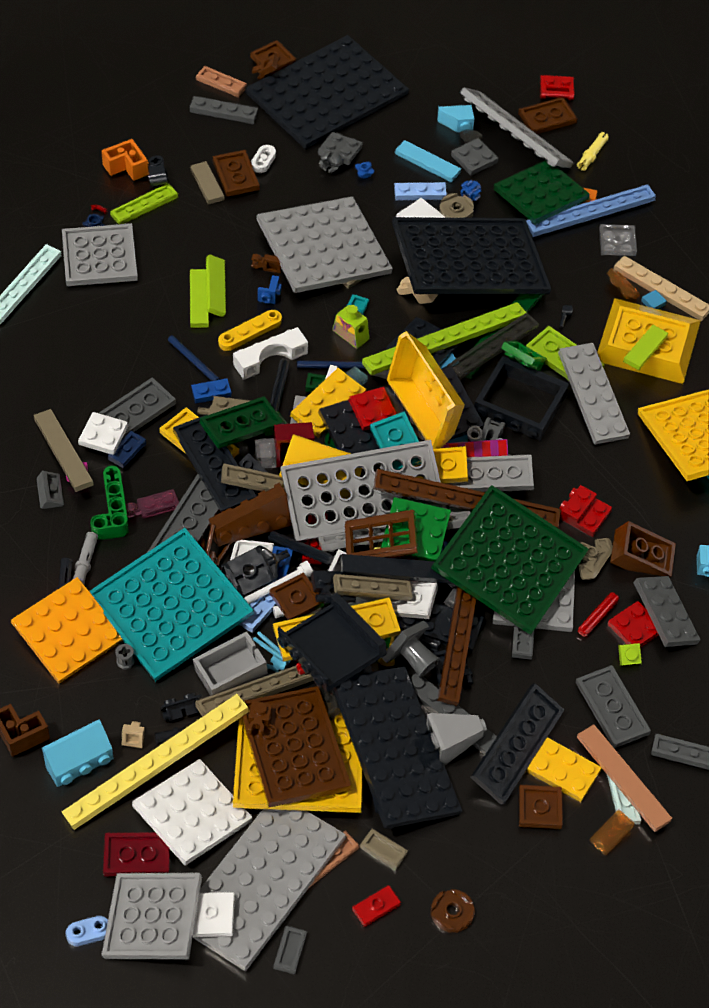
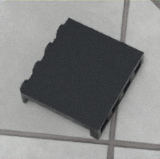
(333, 644)

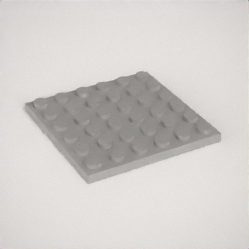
(324, 244)

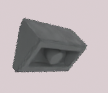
(49, 490)

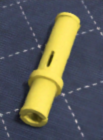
(590, 154)

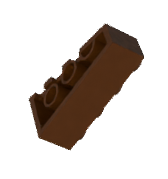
(252, 517)

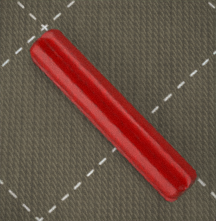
(598, 614)

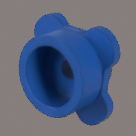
(364, 169)

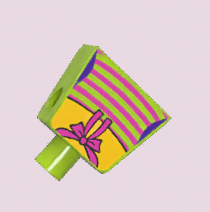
(352, 326)

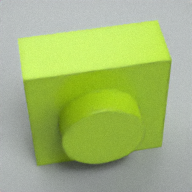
(629, 654)

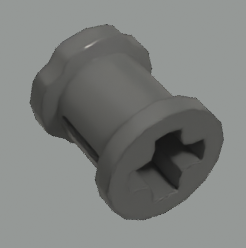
(127, 656)

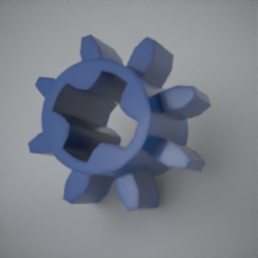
(471, 189)

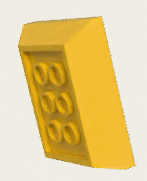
(627, 326)
(424, 391)

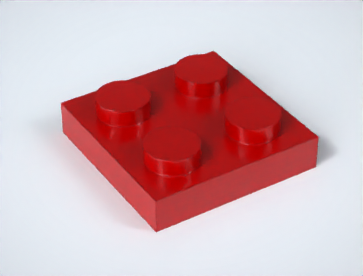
(371, 407)
(634, 625)

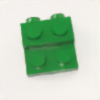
(523, 355)

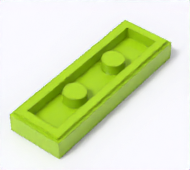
(645, 347)

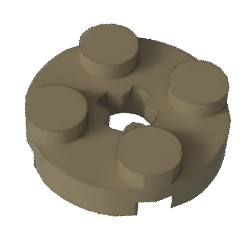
(452, 200)

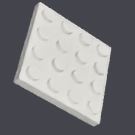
(191, 812)

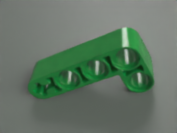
(116, 508)

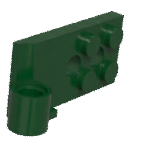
(257, 415)

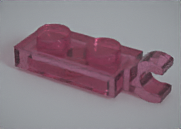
(153, 504)

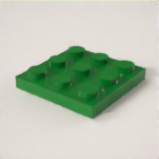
(430, 528)

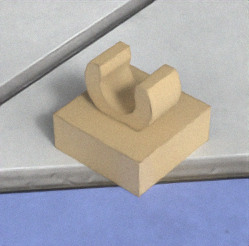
(133, 735)

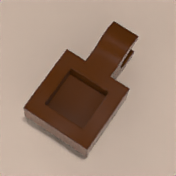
(268, 65)

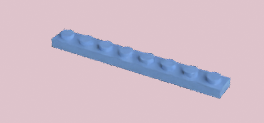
(593, 210)

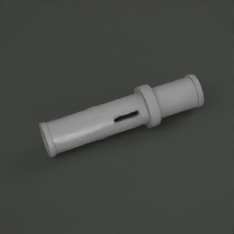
(83, 565)

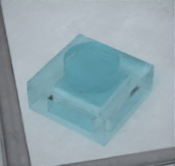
(357, 375)

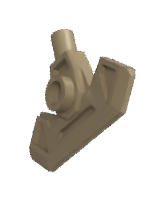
(595, 558)

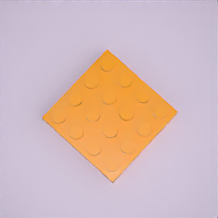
(67, 630)

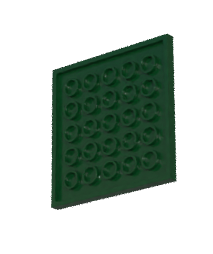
(510, 559)

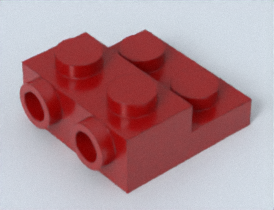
(584, 510)

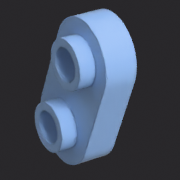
(88, 931)

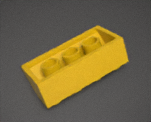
(306, 450)

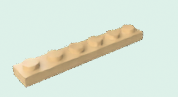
(671, 292)

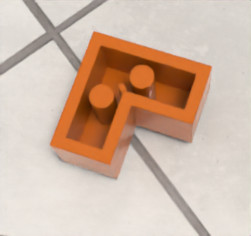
(125, 157)

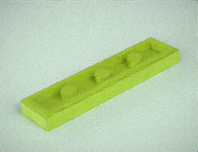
(144, 204)
(215, 285)
(198, 298)

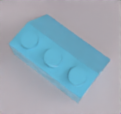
(77, 753)

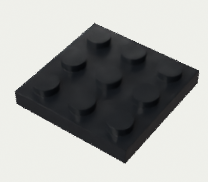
(420, 328)

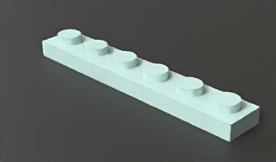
(27, 280)

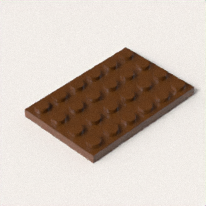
(298, 749)

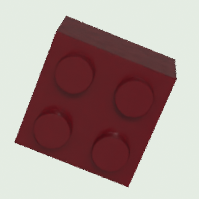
(283, 435)

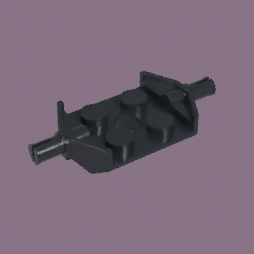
(264, 564)

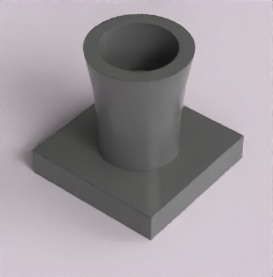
(413, 650)

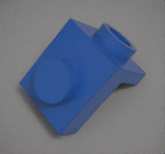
(269, 295)

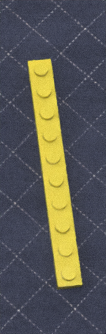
(155, 761)

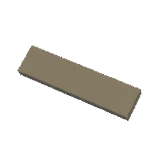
(372, 587)

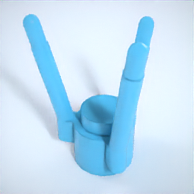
(277, 660)

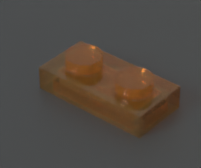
(619, 280)
(612, 832)

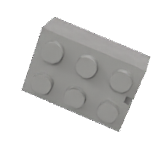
(230, 664)

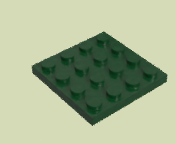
(541, 192)

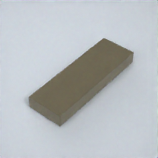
(207, 182)

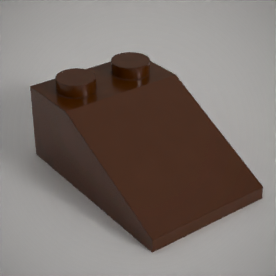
(642, 550)

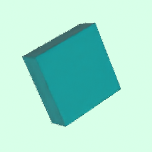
(361, 303)

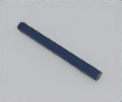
(190, 356)
(326, 364)

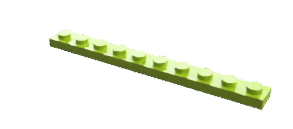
(451, 335)

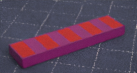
(482, 448)

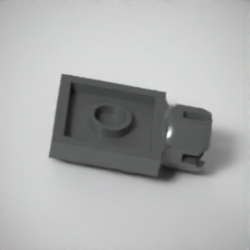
(337, 151)

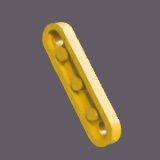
(250, 330)

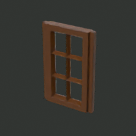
(380, 520)

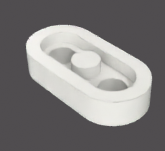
(263, 158)

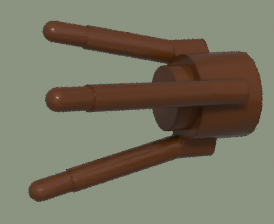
(212, 554)

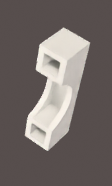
(288, 344)

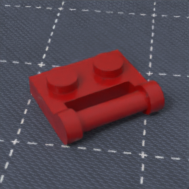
(556, 87)

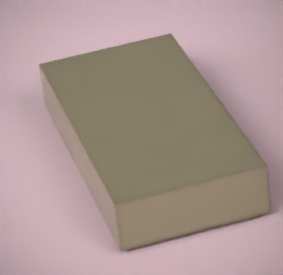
(383, 849)

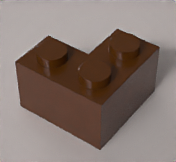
(21, 733)

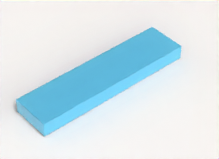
(428, 161)

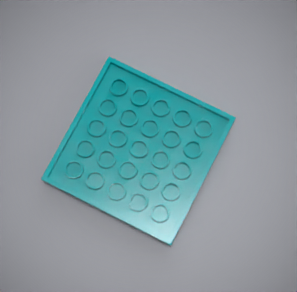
(171, 604)

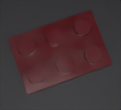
(135, 853)

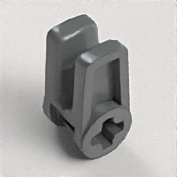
(492, 429)

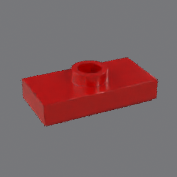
(376, 906)

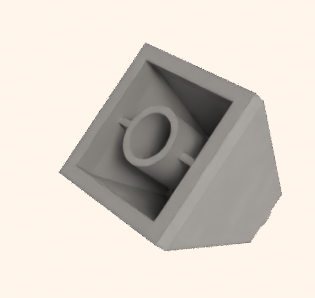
(454, 733)

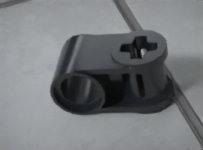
(157, 171)

